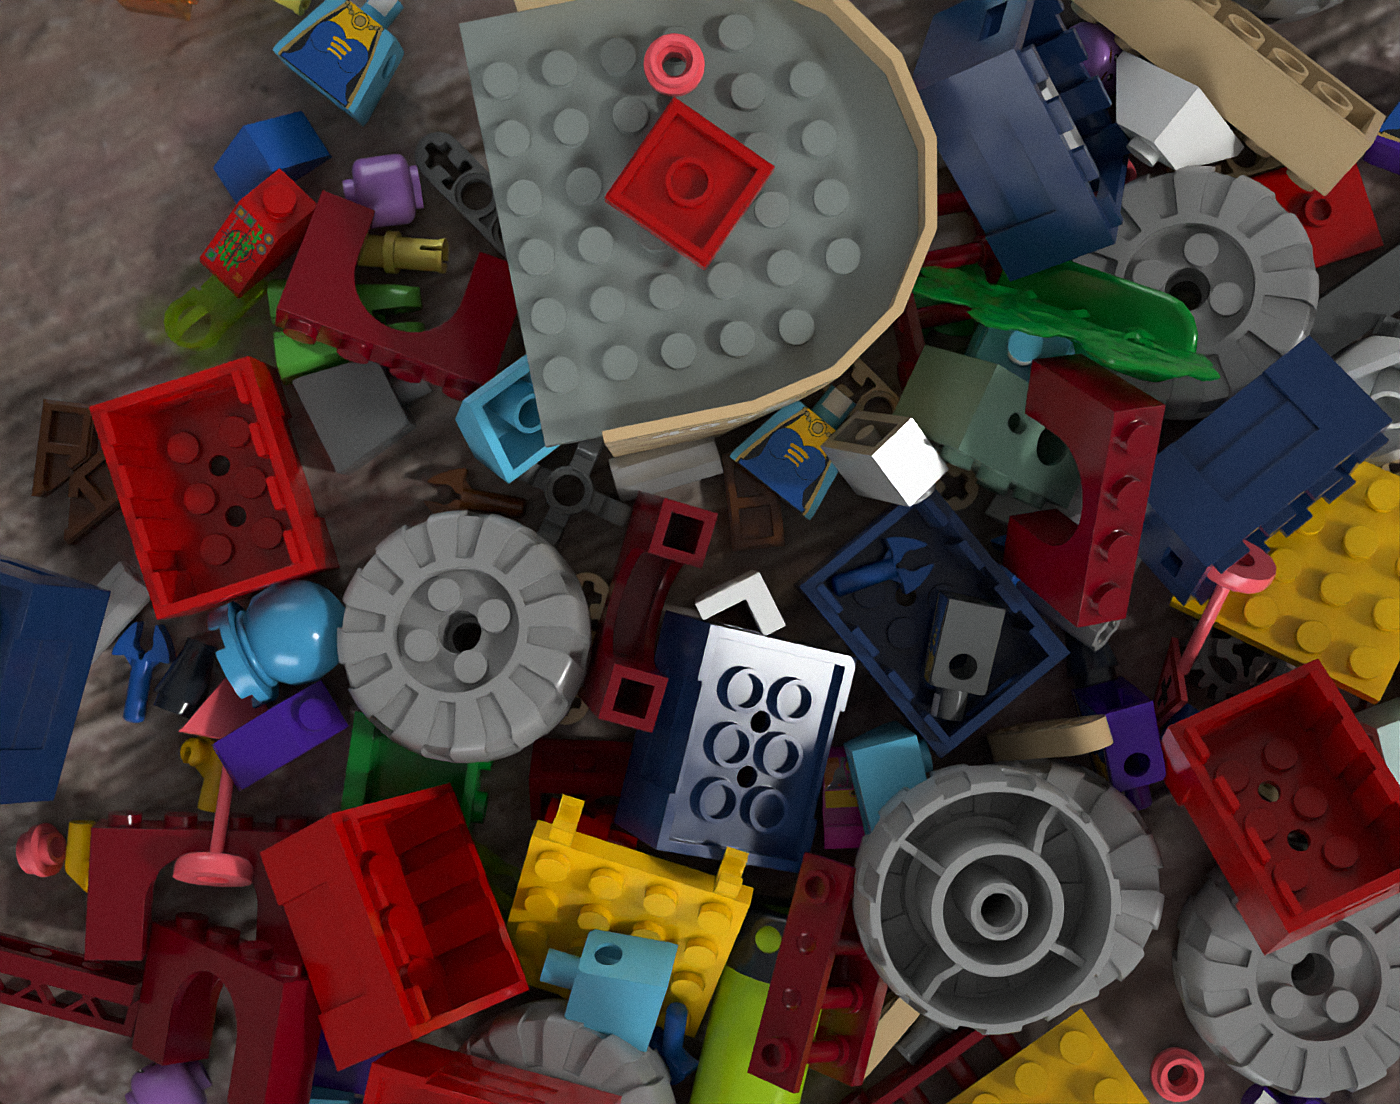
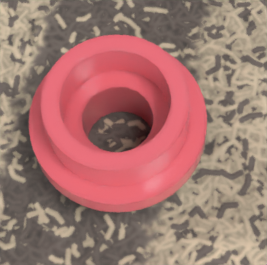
(674, 46)
(41, 850)
(1187, 1085)

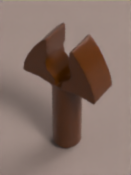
(475, 499)

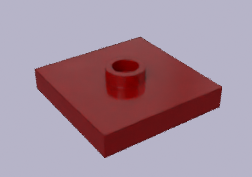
(689, 183)
(1335, 223)

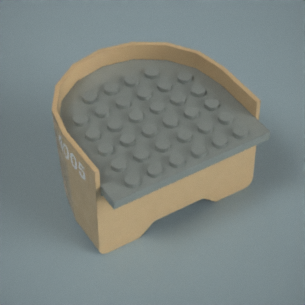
(823, 261)

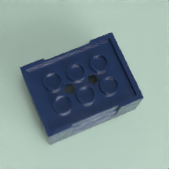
(1009, 141)
(1256, 468)
(895, 638)
(45, 660)
(684, 774)

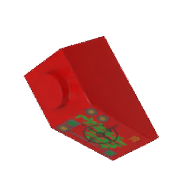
(259, 233)

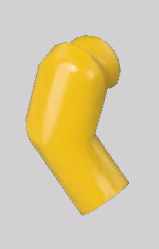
(202, 756)
(78, 851)

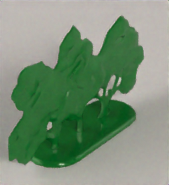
(1103, 315)

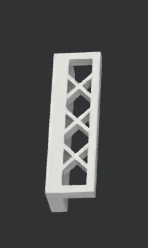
(747, 588)

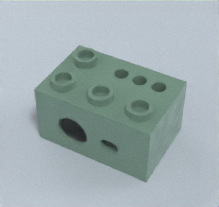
(979, 423)

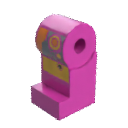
(838, 804)

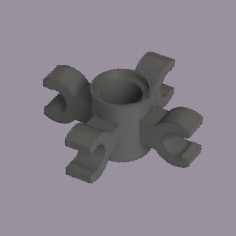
(593, 501)

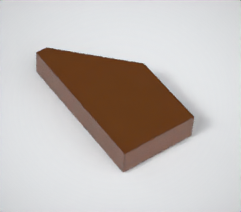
(64, 444)

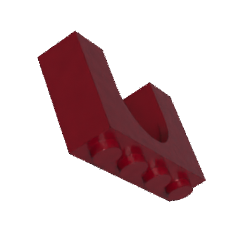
(325, 308)
(1114, 440)
(622, 670)
(131, 853)
(270, 998)

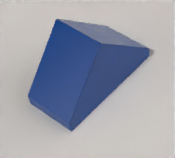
(265, 147)

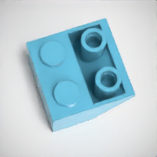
(883, 764)

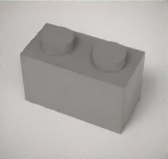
(885, 458)

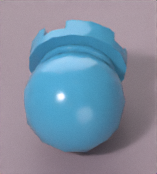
(279, 638)

